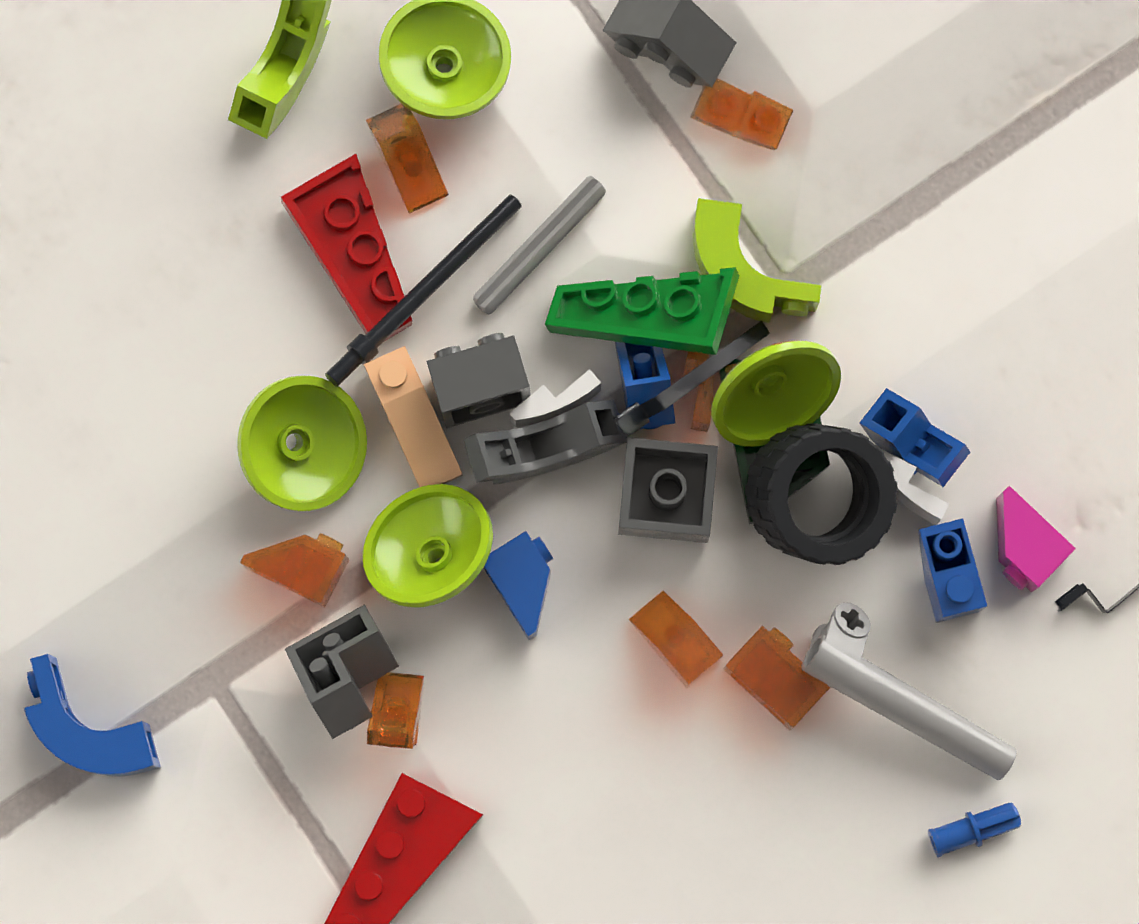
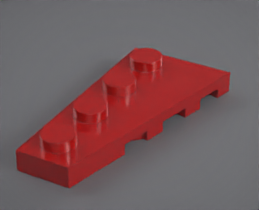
(401, 852)

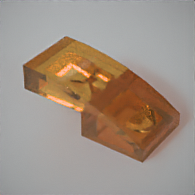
(703, 405)

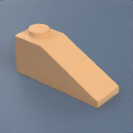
(413, 418)

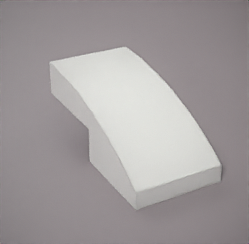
(544, 405)
(915, 499)

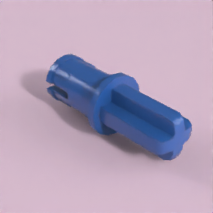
(974, 829)

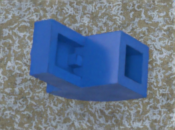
(907, 434)

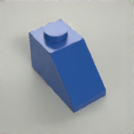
(644, 377)
(522, 579)

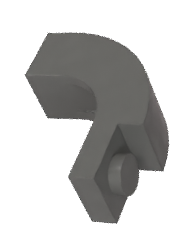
(545, 445)

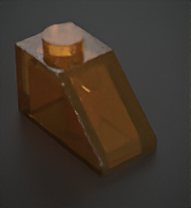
(407, 157)
(301, 565)
(676, 638)

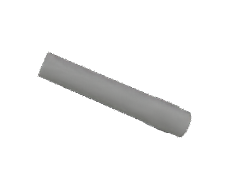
(838, 662)

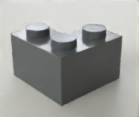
(672, 35)
(337, 664)

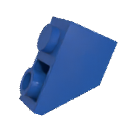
(950, 571)

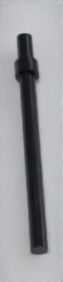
(365, 346)

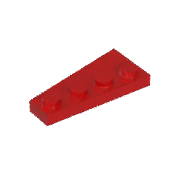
(345, 236)

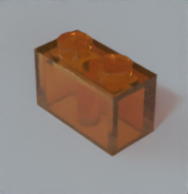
(775, 676)

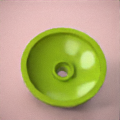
(451, 34)
(774, 391)
(327, 447)
(417, 532)

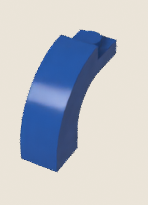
(108, 752)

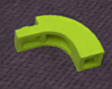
(283, 68)
(755, 295)

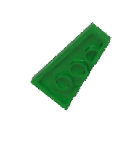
(661, 313)

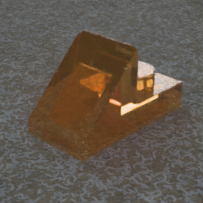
(396, 711)

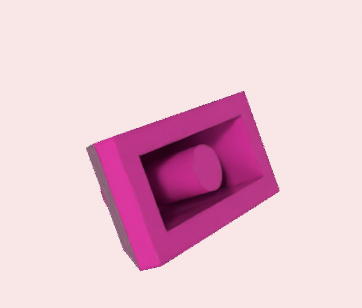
(1027, 542)

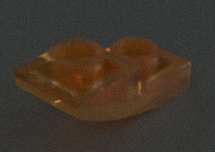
(742, 114)

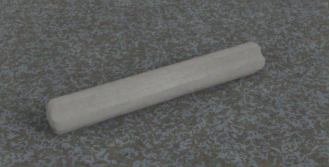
(539, 245)

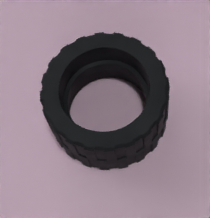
(871, 502)

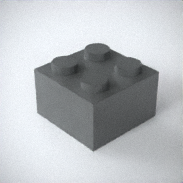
(479, 379)
(668, 490)

